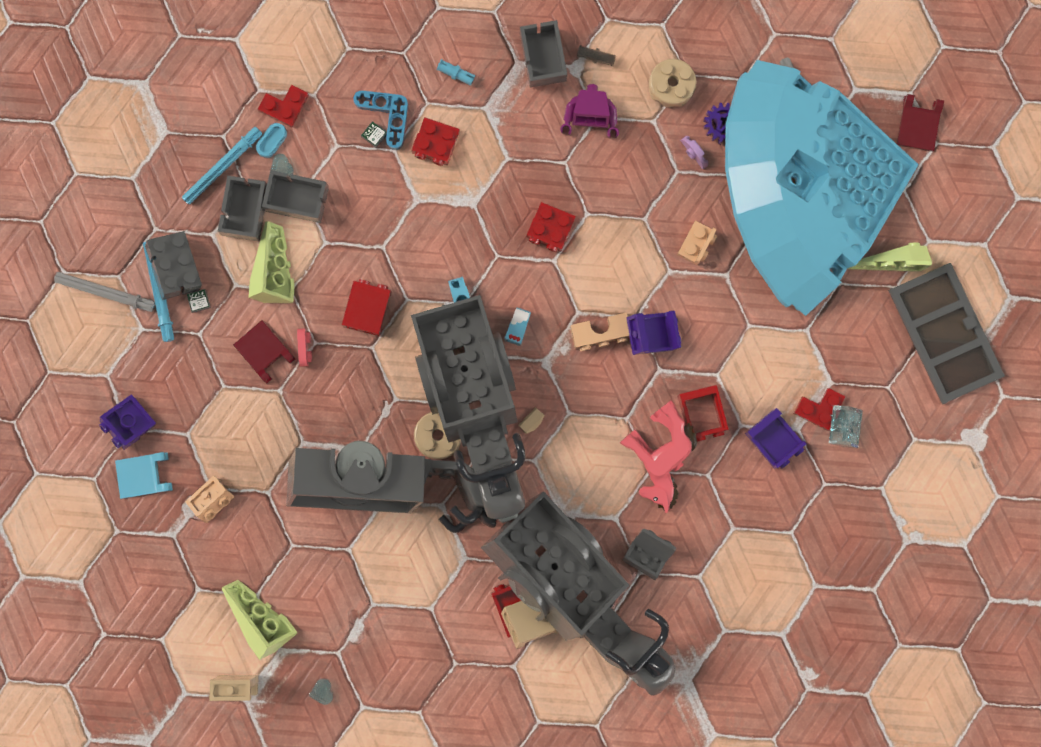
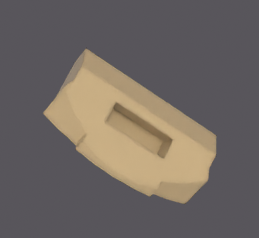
(532, 421)

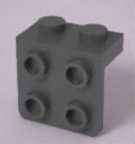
(649, 553)

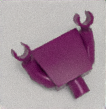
(591, 109)

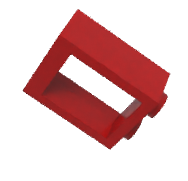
(712, 390)

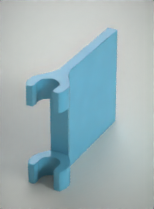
(140, 475)

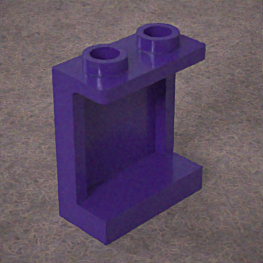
(653, 332)
(775, 439)

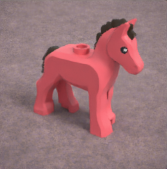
(665, 458)

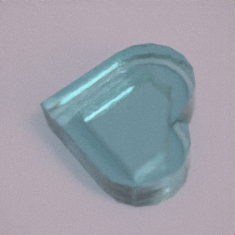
(281, 164)
(321, 691)

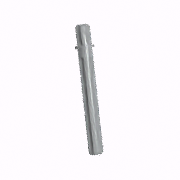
(106, 292)

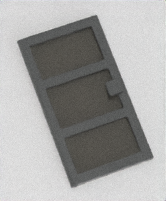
(946, 333)

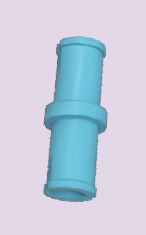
(455, 72)

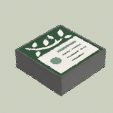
(374, 134)
(198, 301)

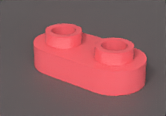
(303, 354)

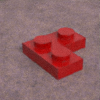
(286, 110)
(820, 413)

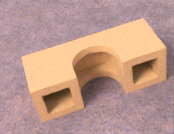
(585, 337)

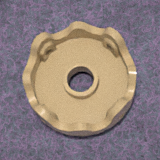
(672, 95)
(427, 445)

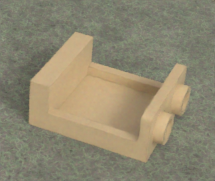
(523, 624)
(233, 687)

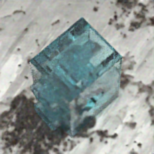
(845, 426)

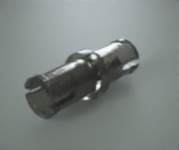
(596, 55)

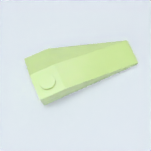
(906, 258)
(270, 274)
(260, 625)

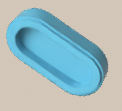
(271, 140)

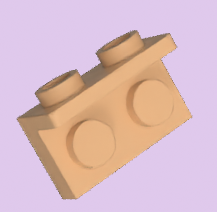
(696, 243)
(209, 499)

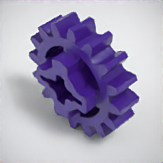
(717, 119)

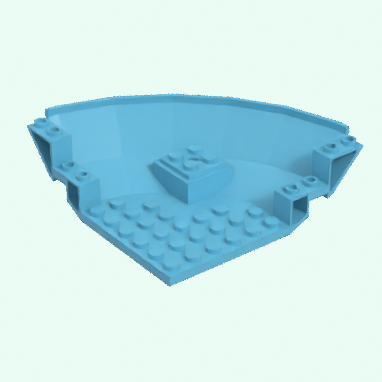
(842, 172)

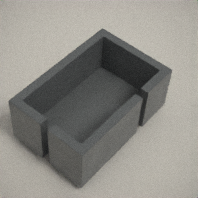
(543, 54)
(297, 199)
(243, 208)
(173, 265)

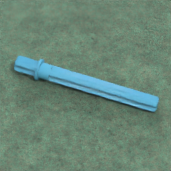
(222, 165)
(161, 305)

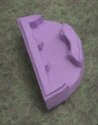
(694, 151)

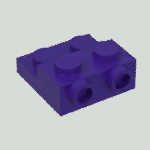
(126, 422)

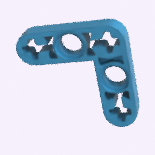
(389, 107)

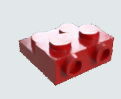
(435, 142)
(550, 227)

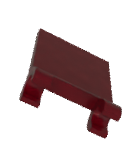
(919, 125)
(262, 349)

